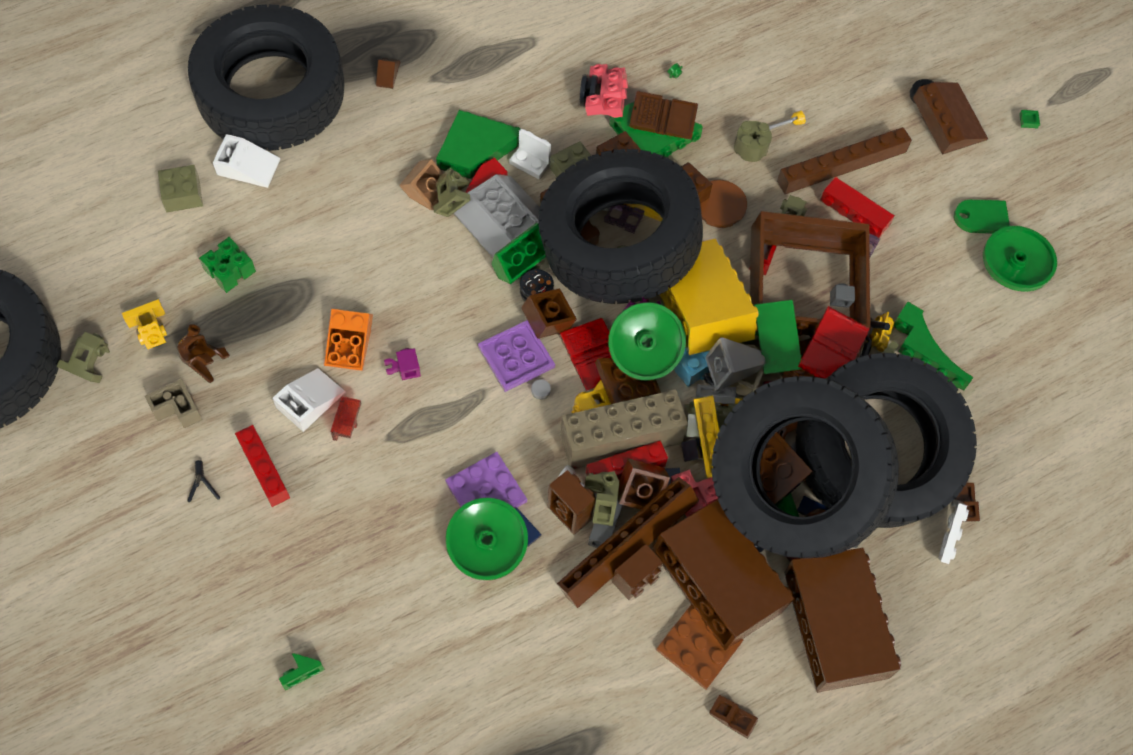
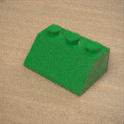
(519, 255)

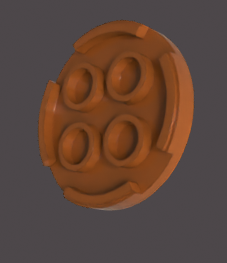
(725, 205)

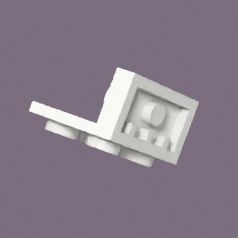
(532, 154)

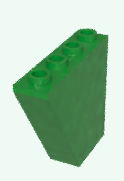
(474, 141)
(650, 141)

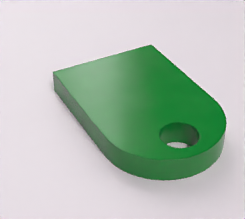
(982, 216)

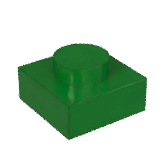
(1029, 119)

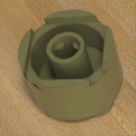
(753, 140)

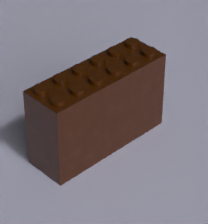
(722, 574)
(842, 620)

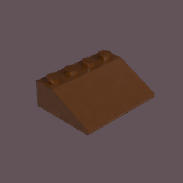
(949, 116)

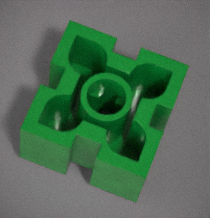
(227, 264)

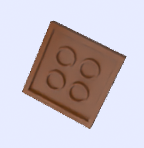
(695, 648)

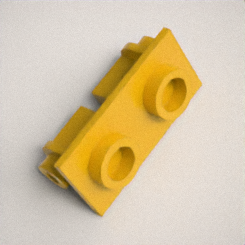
(878, 337)

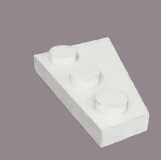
(954, 523)

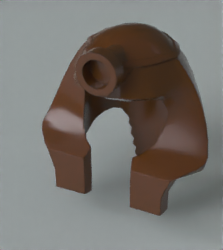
(197, 353)

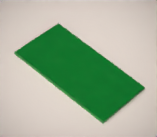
(778, 336)

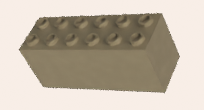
(622, 427)

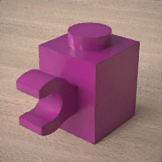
(406, 364)

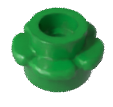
(675, 71)

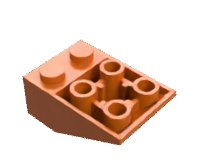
(348, 339)

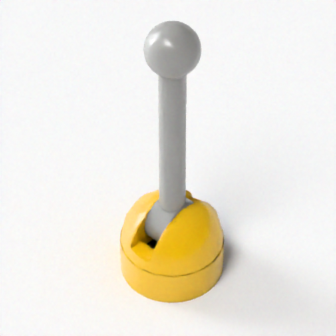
(797, 118)

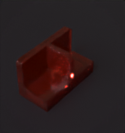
(345, 418)

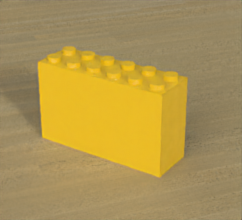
(712, 302)

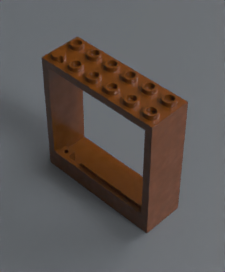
(820, 236)

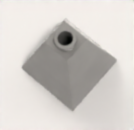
(732, 362)

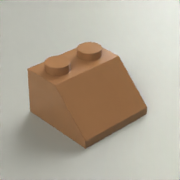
(421, 183)

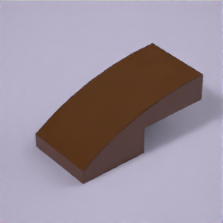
(967, 496)
(733, 717)

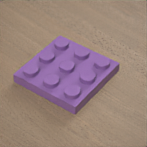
(516, 356)
(486, 480)

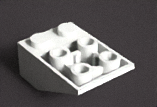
(245, 161)
(307, 398)

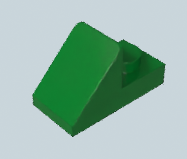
(306, 669)

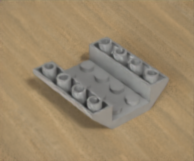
(498, 212)

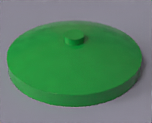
(1019, 258)
(646, 341)
(486, 539)

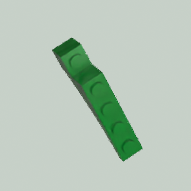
(923, 346)

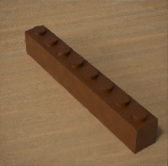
(843, 160)
(626, 541)

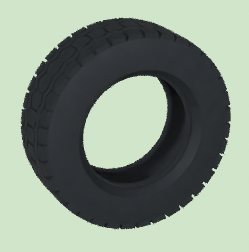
(257, 35)
(629, 270)
(31, 352)
(937, 411)
(739, 457)

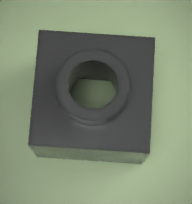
(842, 295)

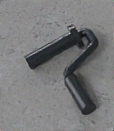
(868, 345)

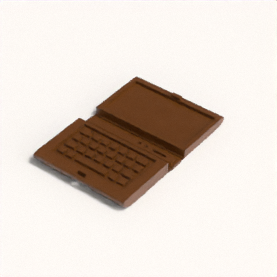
(663, 115)

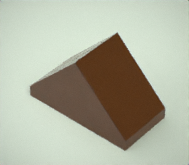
(387, 72)

